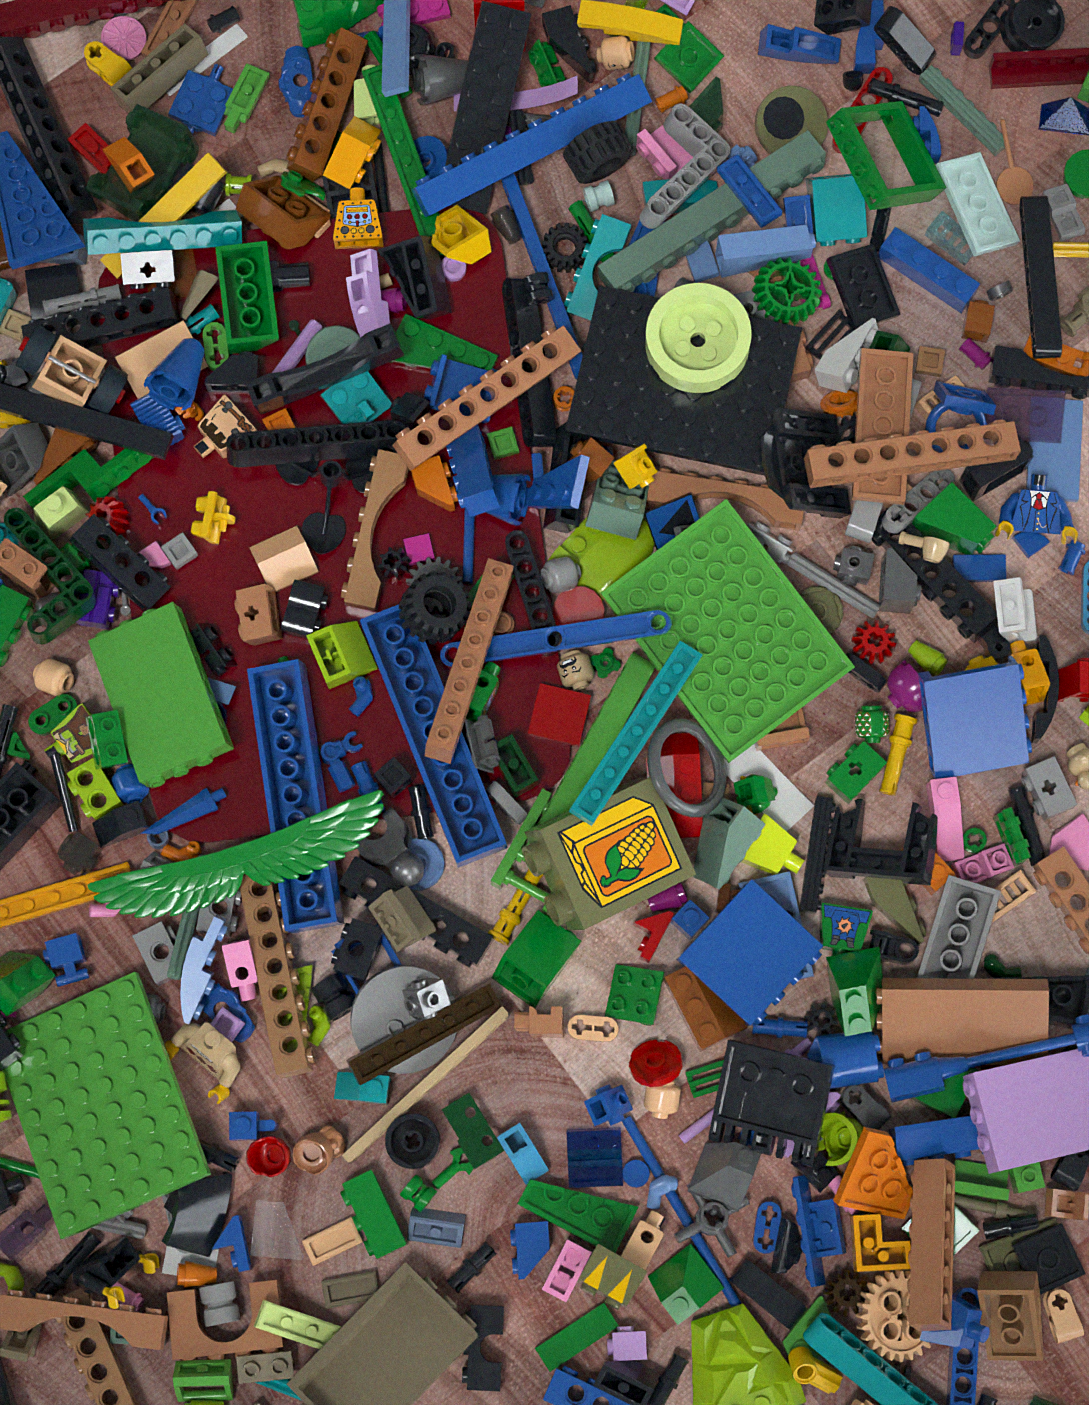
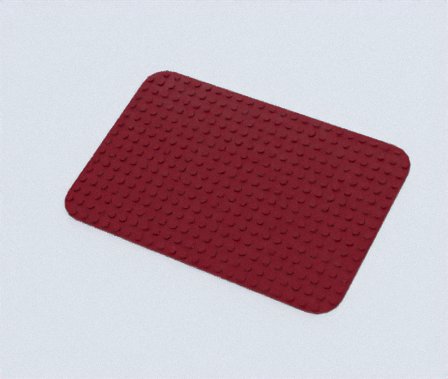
(270, 506)

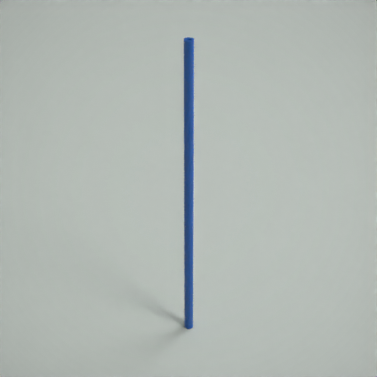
(681, 1211)

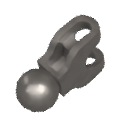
(394, 851)

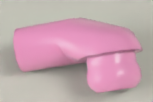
(100, 910)

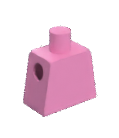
(238, 955)

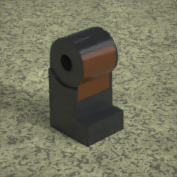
(995, 645)

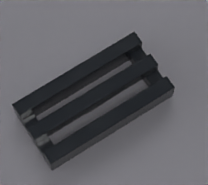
(844, 322)

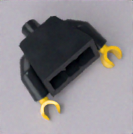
(108, 1265)

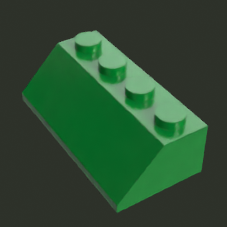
(247, 296)

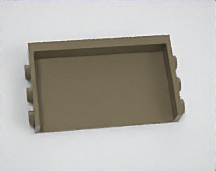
(388, 1347)

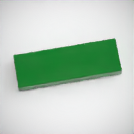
(576, 1337)

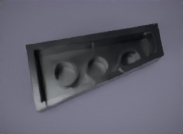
(1066, 998)

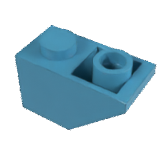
(522, 1153)

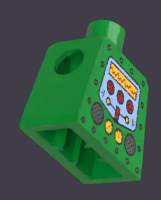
(484, 692)

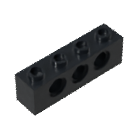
(563, 519)
(104, 559)

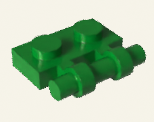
(1011, 836)

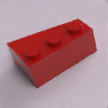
(1074, 681)

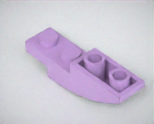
(365, 293)

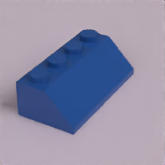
(935, 1139)

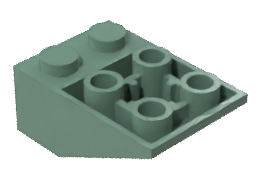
(615, 506)
(724, 841)

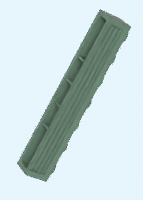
(963, 109)

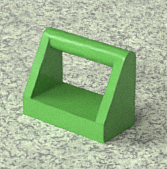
(203, 1374)

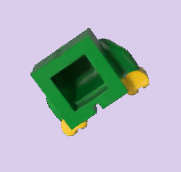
(755, 792)

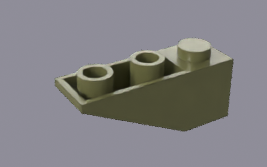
(892, 901)

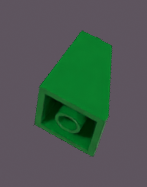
(957, 521)
(536, 959)
(854, 988)

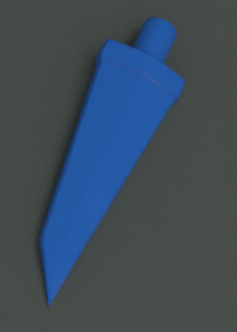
(193, 808)

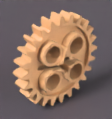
(876, 1317)

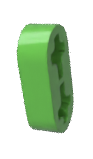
(210, 347)

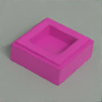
(419, 548)

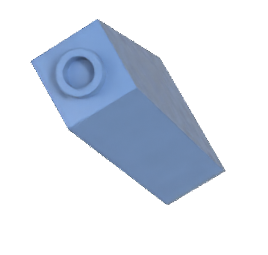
(753, 249)

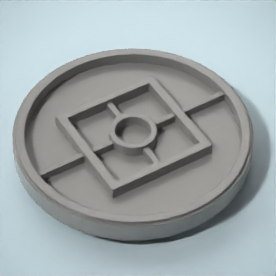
(381, 1012)

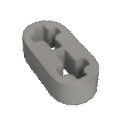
(506, 802)

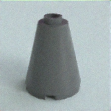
(437, 77)

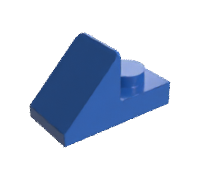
(798, 211)
(235, 1236)

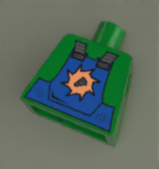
(843, 928)

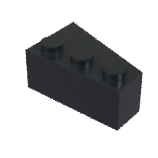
(420, 276)

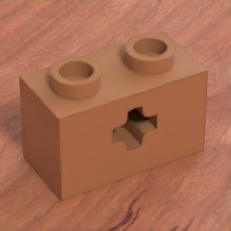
(266, 623)

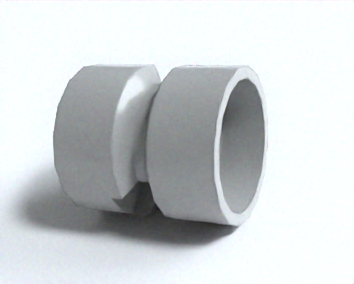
(219, 1304)

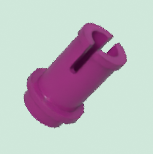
(975, 354)

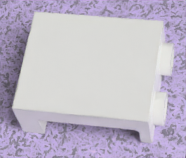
(1015, 610)

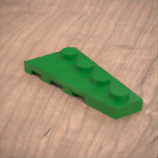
(426, 343)

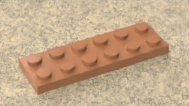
(882, 412)

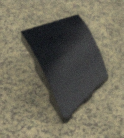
(198, 1214)

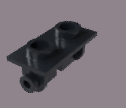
(207, 638)

